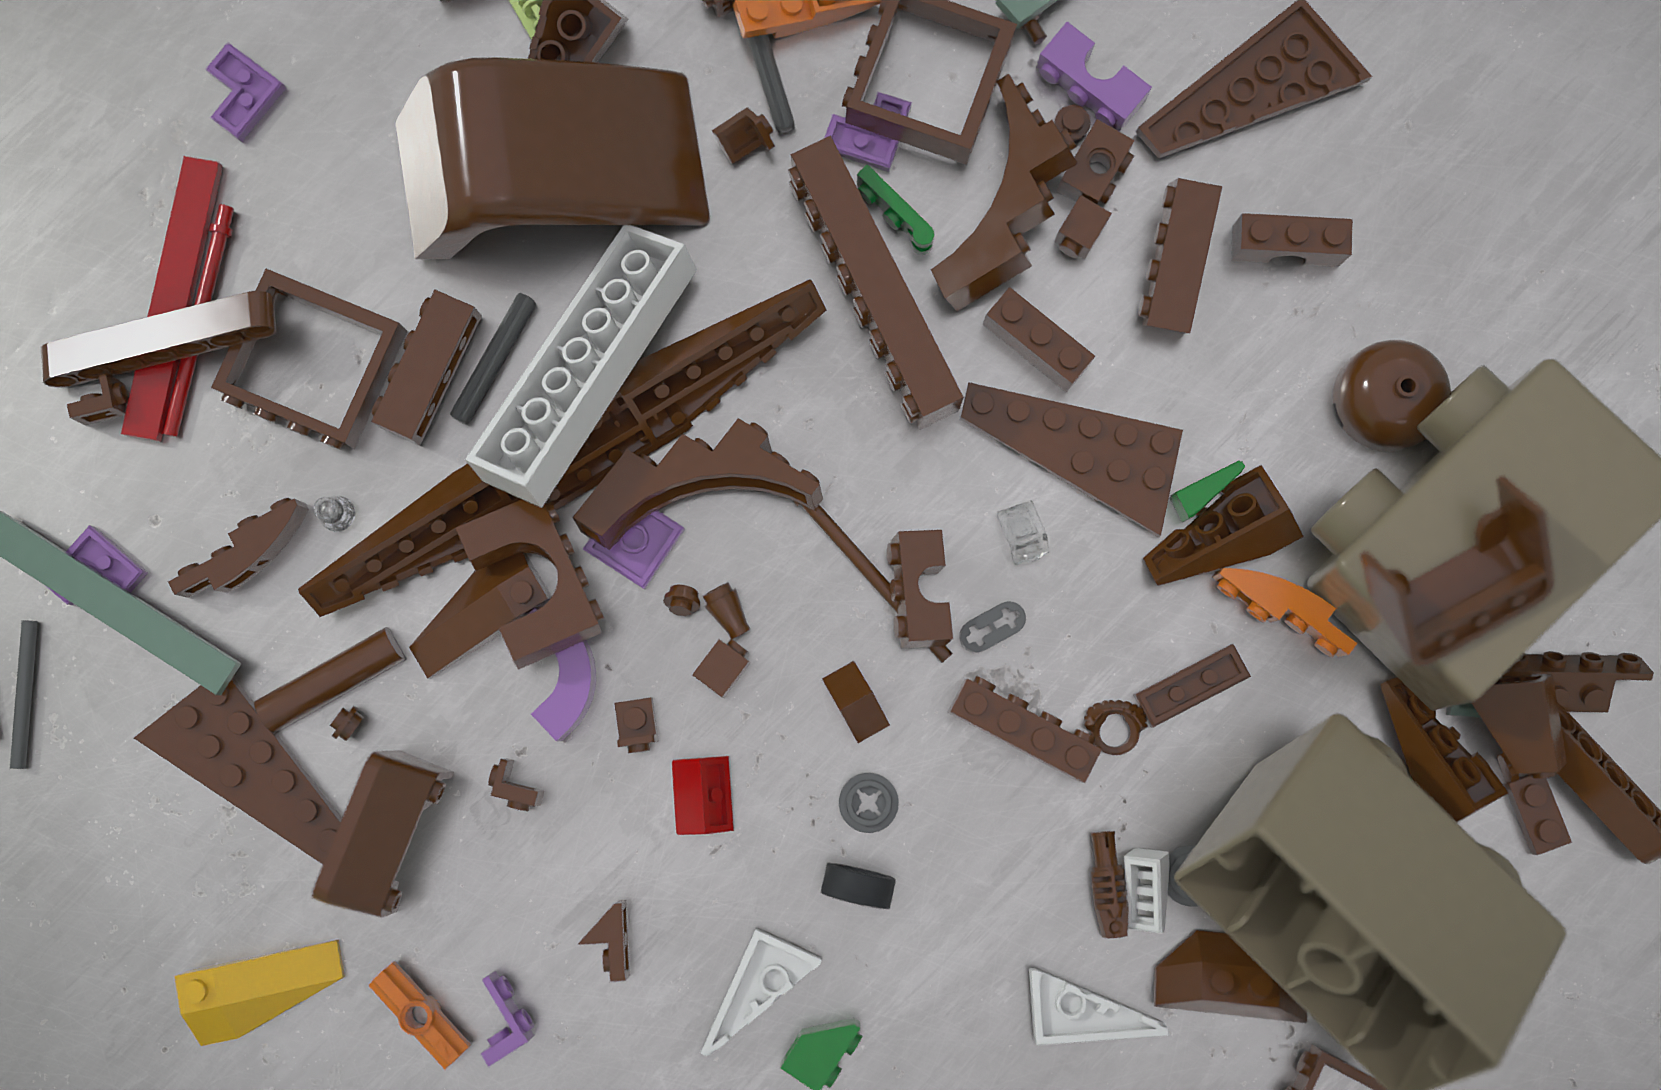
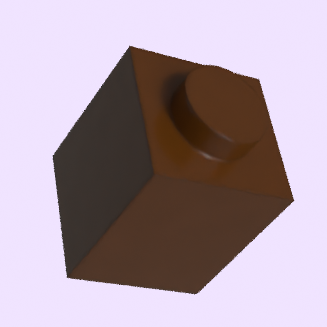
(1082, 228)
(722, 667)

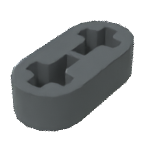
(988, 619)

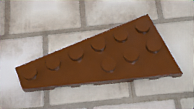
(1096, 452)

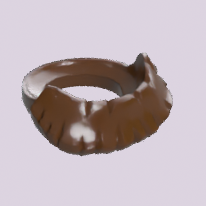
(1132, 715)

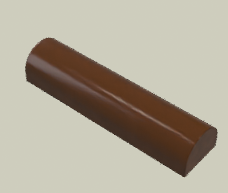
(329, 680)

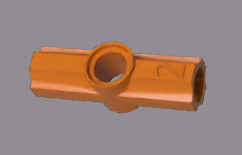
(401, 996)

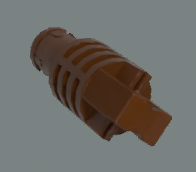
(1109, 887)

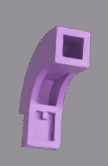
(572, 693)

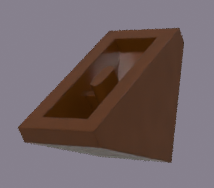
(856, 701)

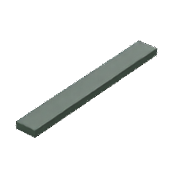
(115, 606)

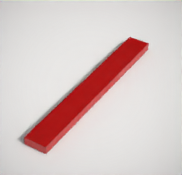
(174, 290)

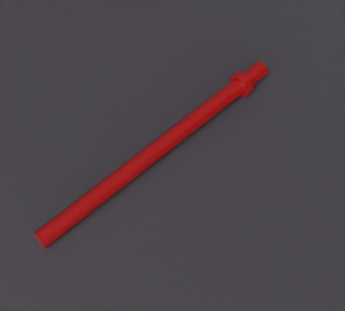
(220, 232)

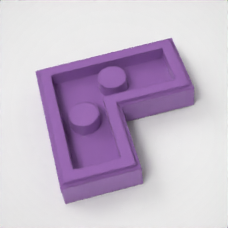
(251, 94)
(864, 145)
(106, 558)

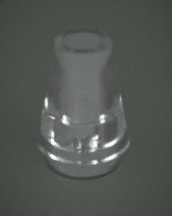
(341, 515)

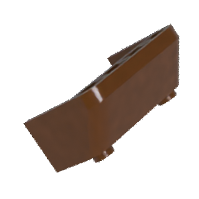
(1475, 589)
(377, 832)

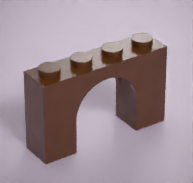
(568, 614)

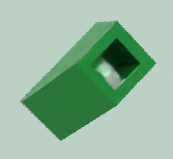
(818, 1050)

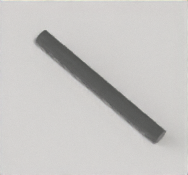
(23, 694)

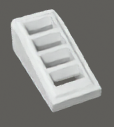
(1159, 890)

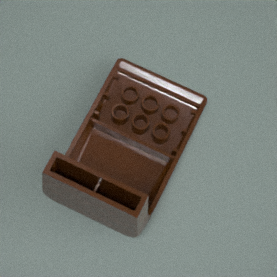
(546, 147)

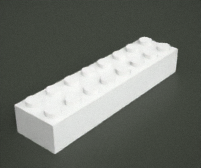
(582, 365)

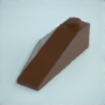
(477, 610)

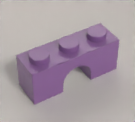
(1110, 99)

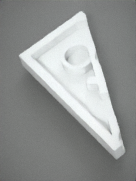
(763, 976)
(1076, 1015)

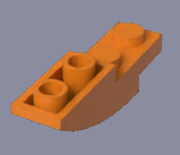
(793, 16)
(1273, 597)

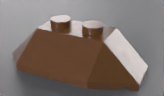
(1221, 978)

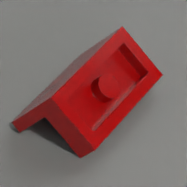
(702, 795)

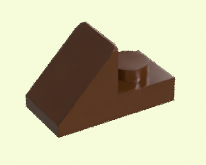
(612, 930)

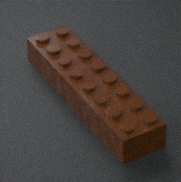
(875, 284)

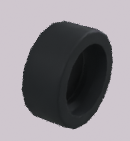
(858, 886)

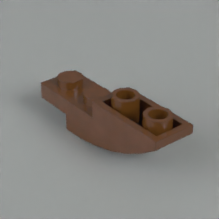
(255, 546)

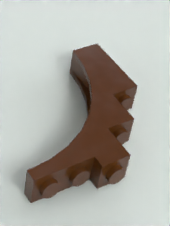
(997, 245)
(690, 467)

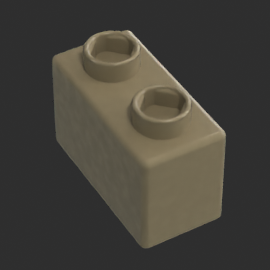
(1549, 442)
(1375, 909)

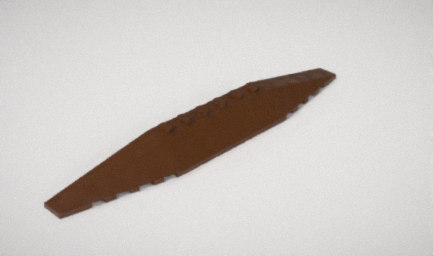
(646, 413)

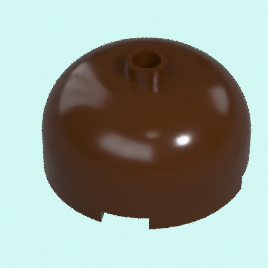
(1388, 393)

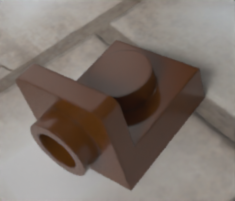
(101, 407)
(636, 724)

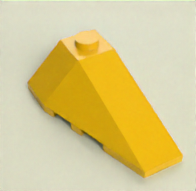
(243, 994)

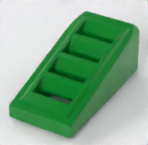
(1198, 494)

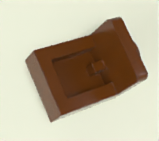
(743, 134)
(518, 796)

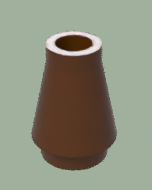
(726, 608)

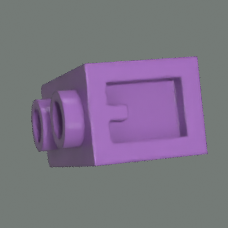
(518, 1020)

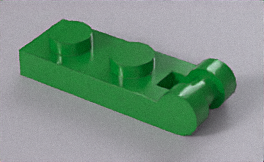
(896, 209)

